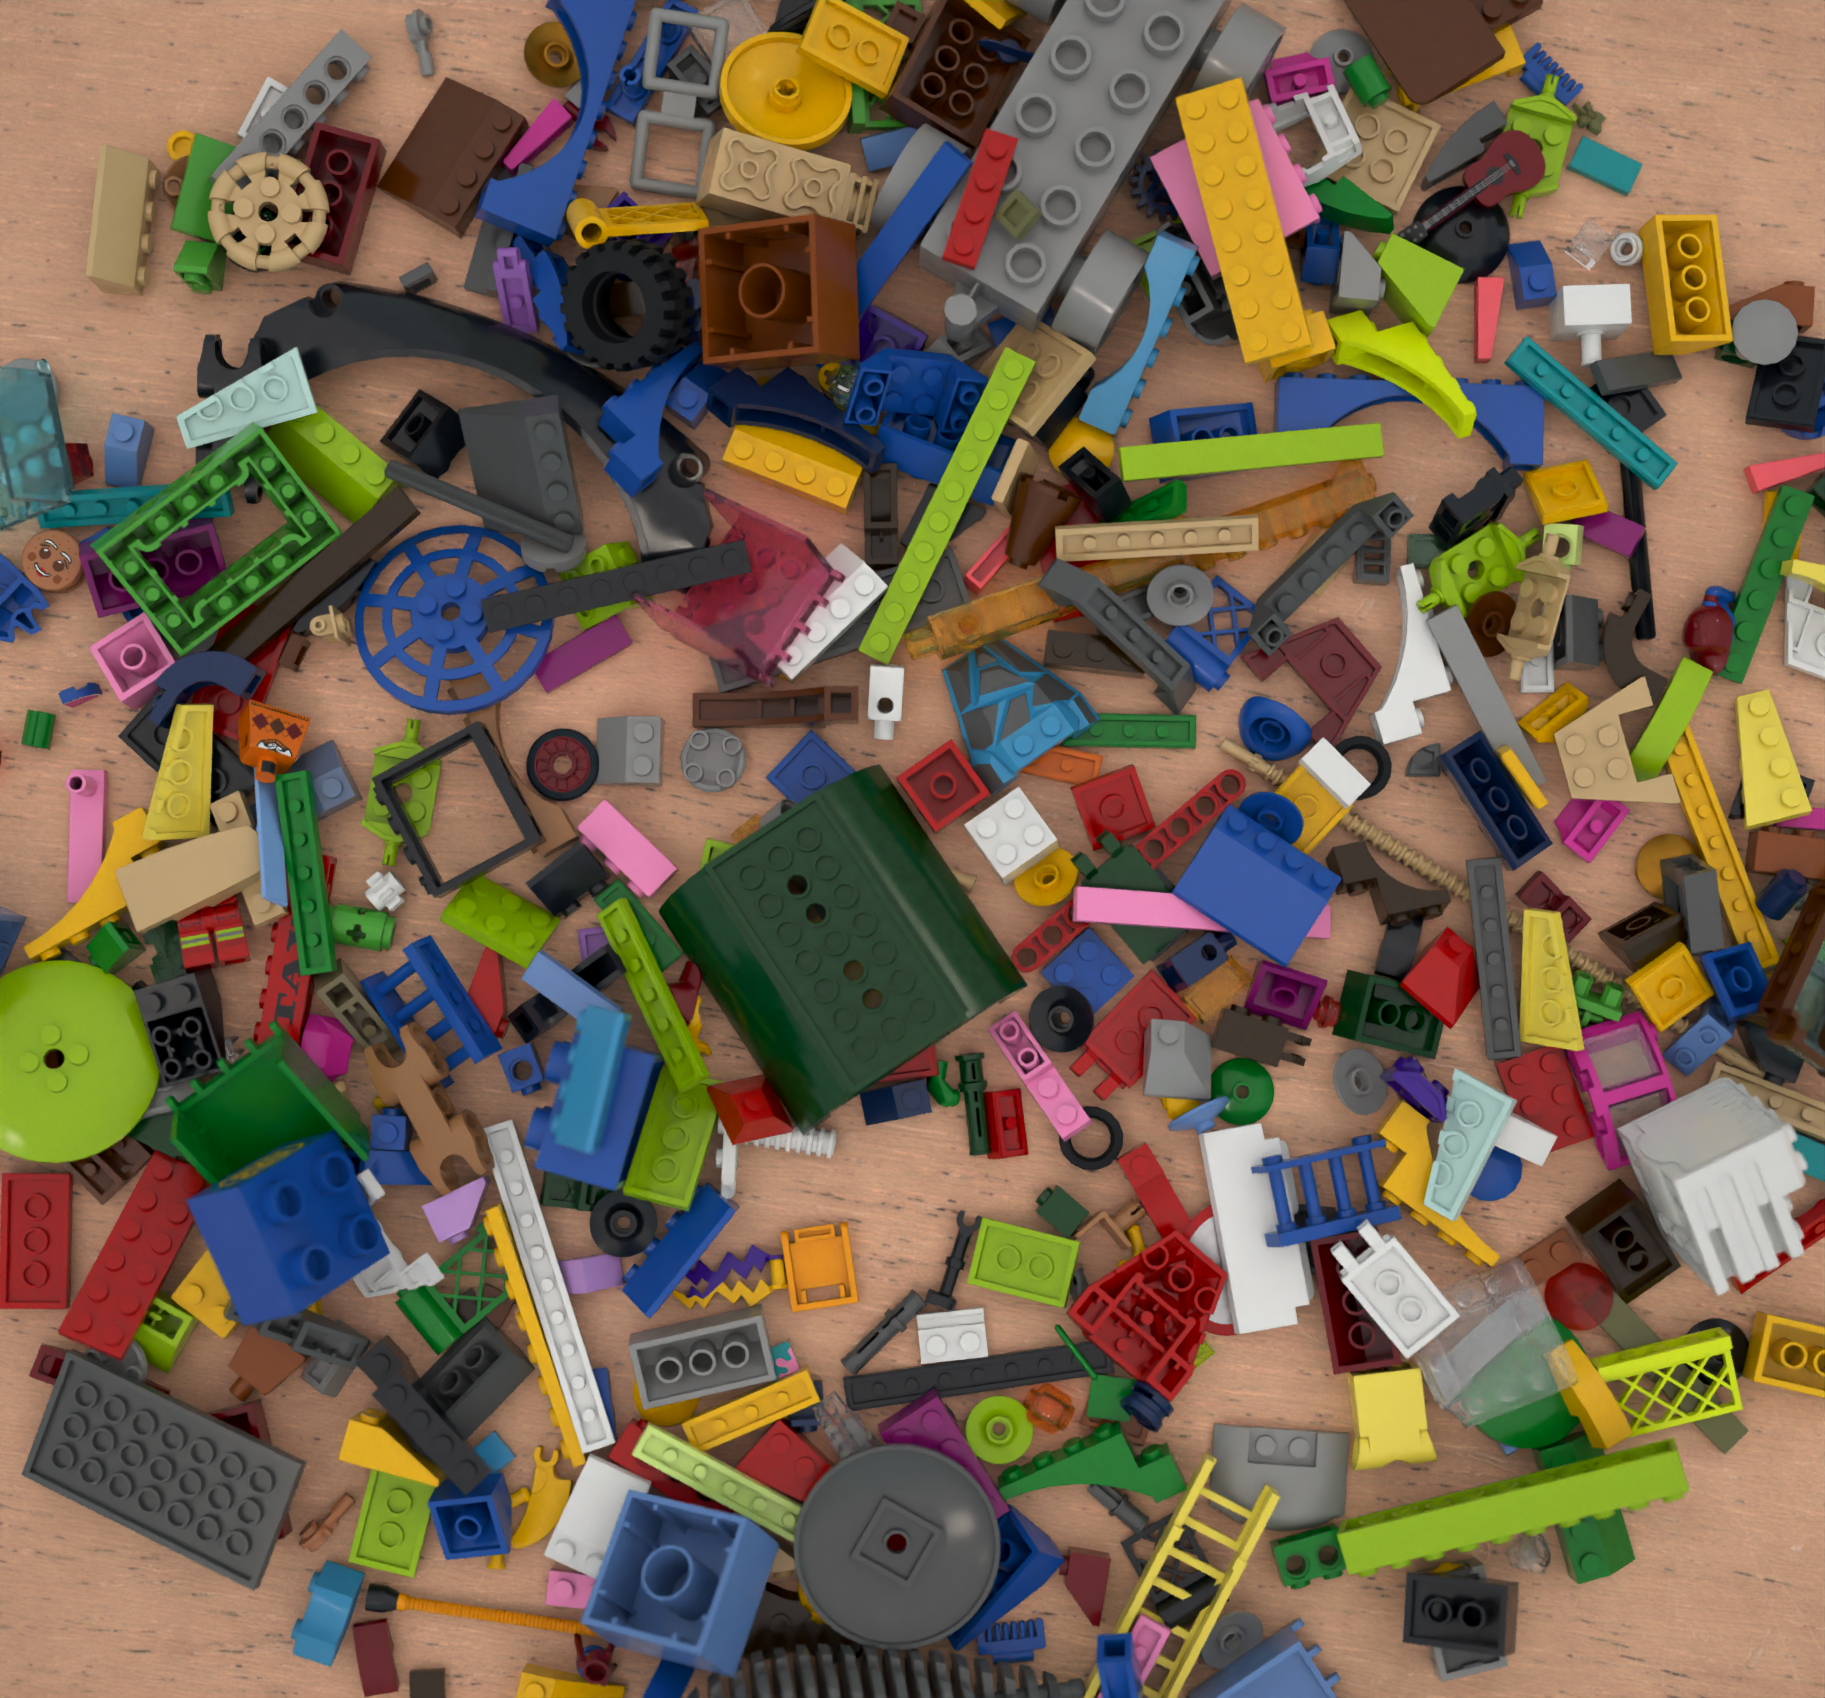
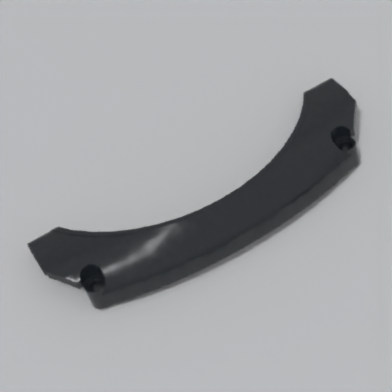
(385, 322)

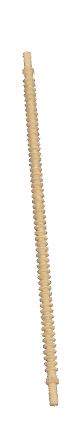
(1257, 764)

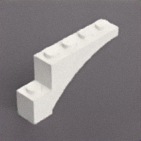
(1418, 670)

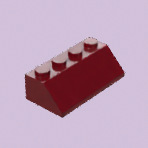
(1352, 1333)

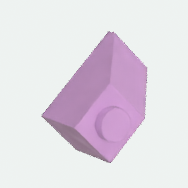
(457, 1210)

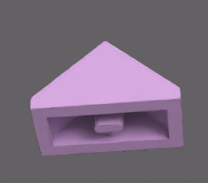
(591, 1273)

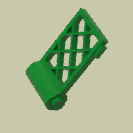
(433, 1314)

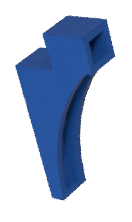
(636, 420)

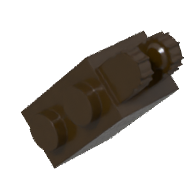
(1255, 1038)

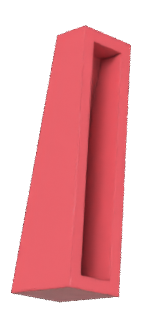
(1486, 311)
(1771, 474)
(987, 565)

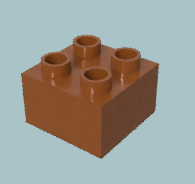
(779, 293)

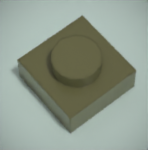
(1018, 214)

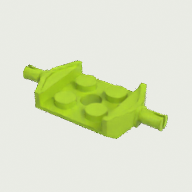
(1550, 127)
(1496, 555)
(423, 786)

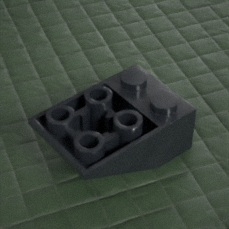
(184, 1025)

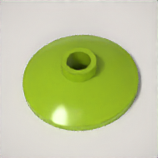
(999, 1447)

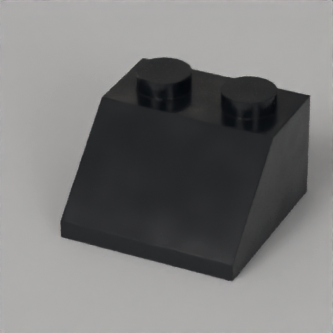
(426, 434)
(569, 880)

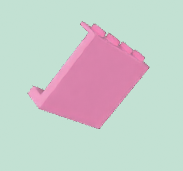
(1292, 201)

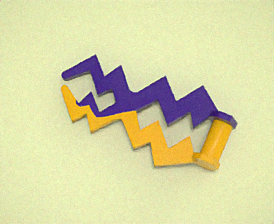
(716, 1279)

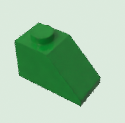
(114, 947)

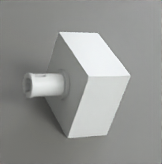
(1590, 315)

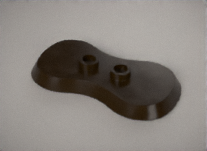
(786, 1623)

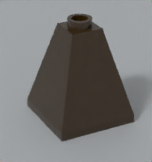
(1644, 935)

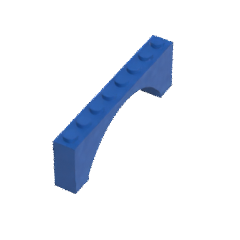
(537, 200)
(1506, 414)

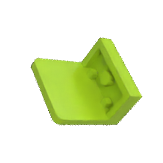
(601, 559)

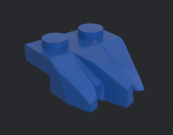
(17, 600)

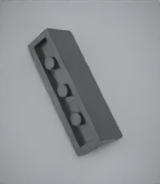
(480, 274)

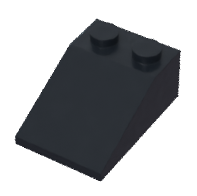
(1461, 1613)

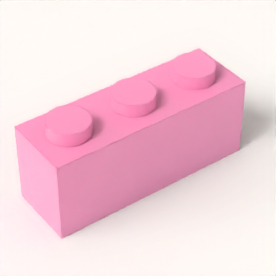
(626, 850)

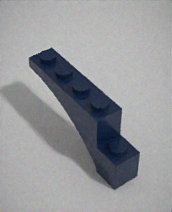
(793, 407)

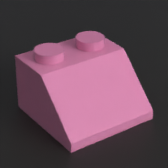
(134, 660)

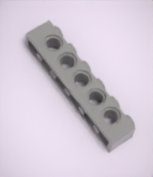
(340, 51)

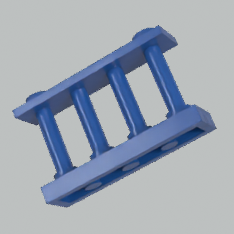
(448, 994)
(1346, 1217)

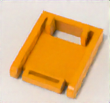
(817, 1261)

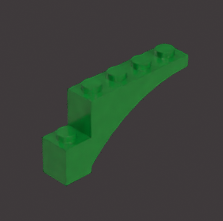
(1101, 1460)

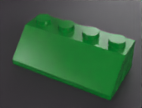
(1594, 1545)

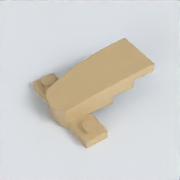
(201, 872)

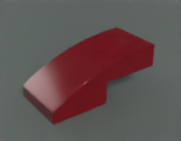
(1543, 894)
(375, 1657)

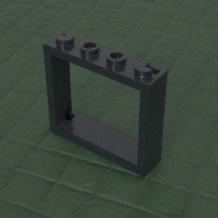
(402, 823)

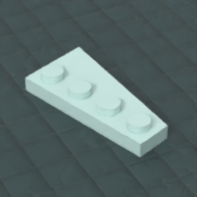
(264, 396)
(1469, 1134)

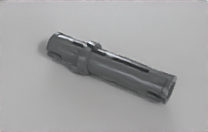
(883, 1332)

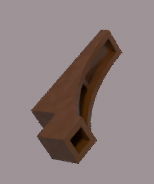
(777, 708)

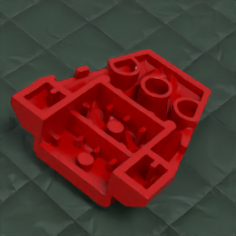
(1153, 1312)

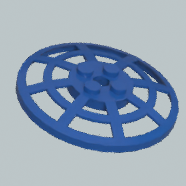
(445, 635)

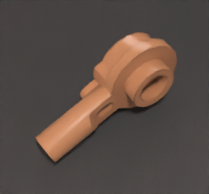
(315, 1534)

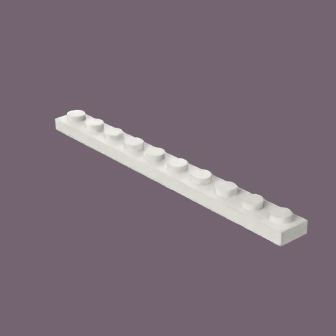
(548, 1288)

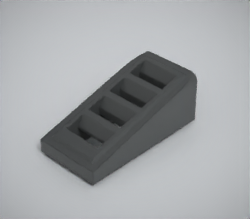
(1368, 577)

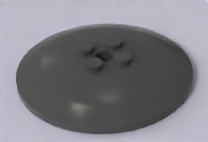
(906, 1593)

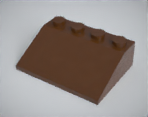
(949, 76)
(453, 155)

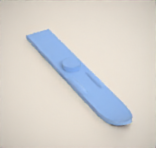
(270, 844)

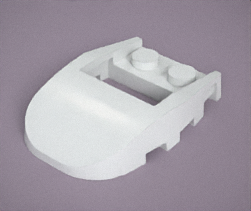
(1330, 124)

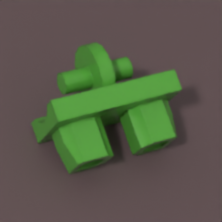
(1593, 1005)

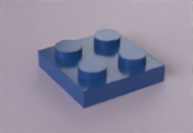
(1089, 969)

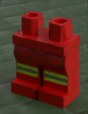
(229, 935)

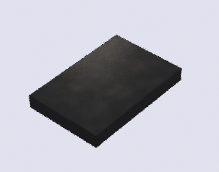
(1789, 391)

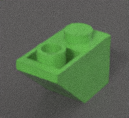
(201, 266)

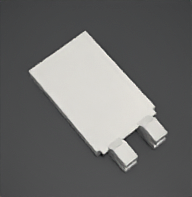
(1394, 1290)

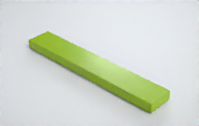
(653, 995)

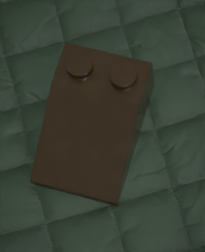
(1623, 1240)

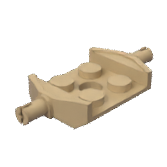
(1545, 585)

